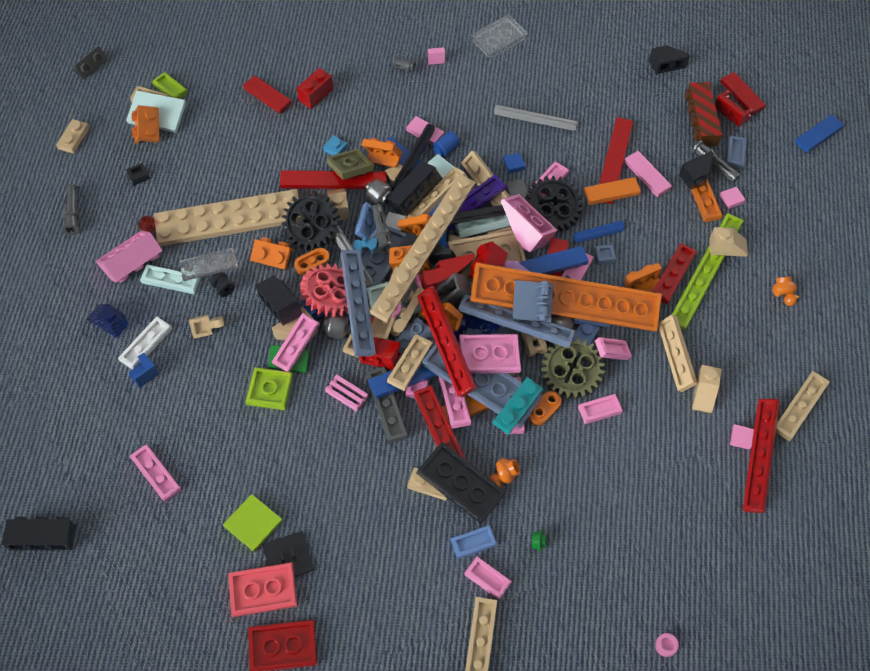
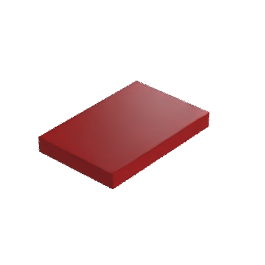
(282, 646)

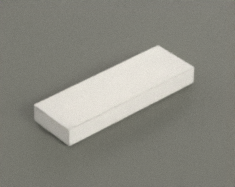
(145, 342)

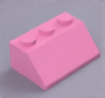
(129, 256)

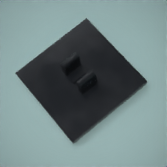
(289, 550)

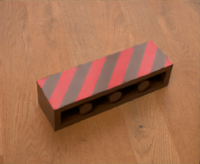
(703, 113)

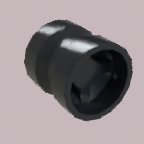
(222, 284)

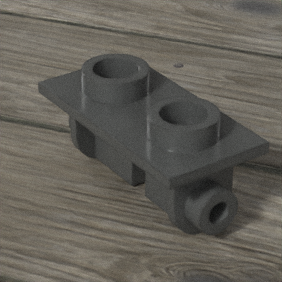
(89, 62)

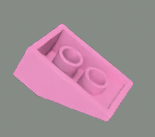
(527, 223)

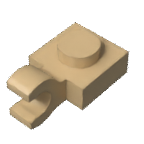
(202, 326)

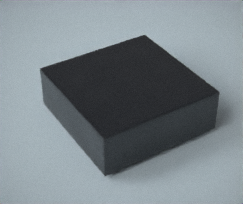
(137, 174)

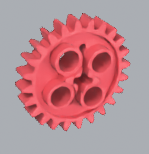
(325, 290)

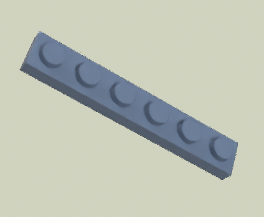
(357, 303)
(504, 316)

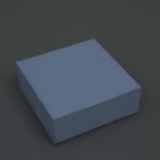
(605, 254)

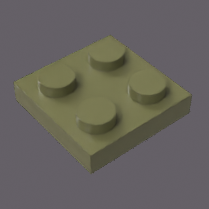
(350, 164)

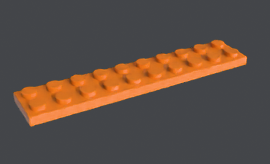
(571, 297)

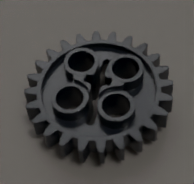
(552, 189)
(298, 231)

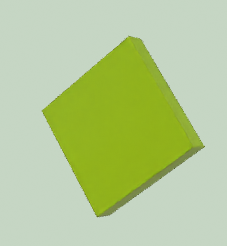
(269, 388)
(252, 523)

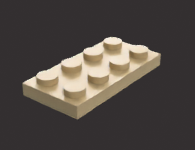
(505, 240)

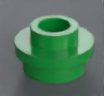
(539, 540)

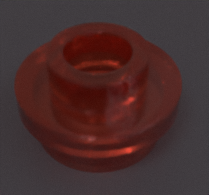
(147, 224)

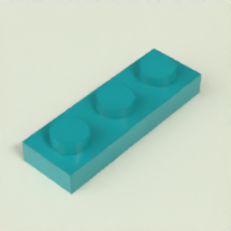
(517, 406)

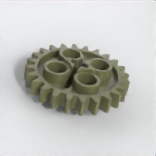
(589, 375)

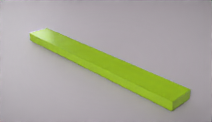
(702, 278)

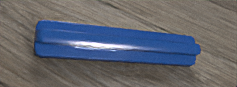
(599, 231)

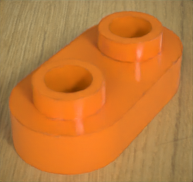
(311, 259)
(546, 408)

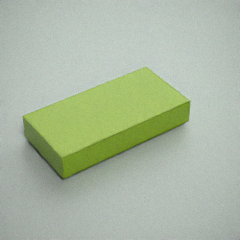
(169, 86)

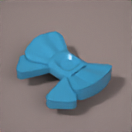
(372, 244)

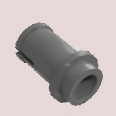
(408, 65)

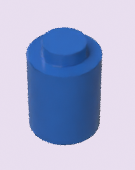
(446, 144)

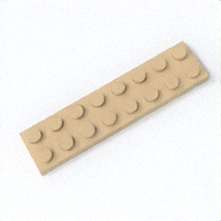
(223, 218)

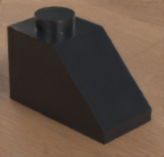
(667, 59)
(696, 171)

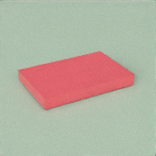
(262, 589)

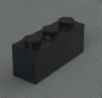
(414, 188)
(279, 299)
(39, 534)

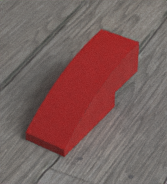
(444, 270)

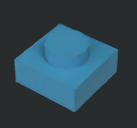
(335, 146)

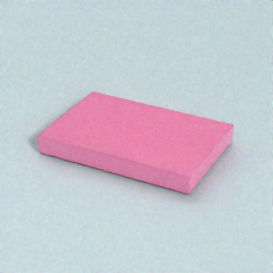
(491, 353)

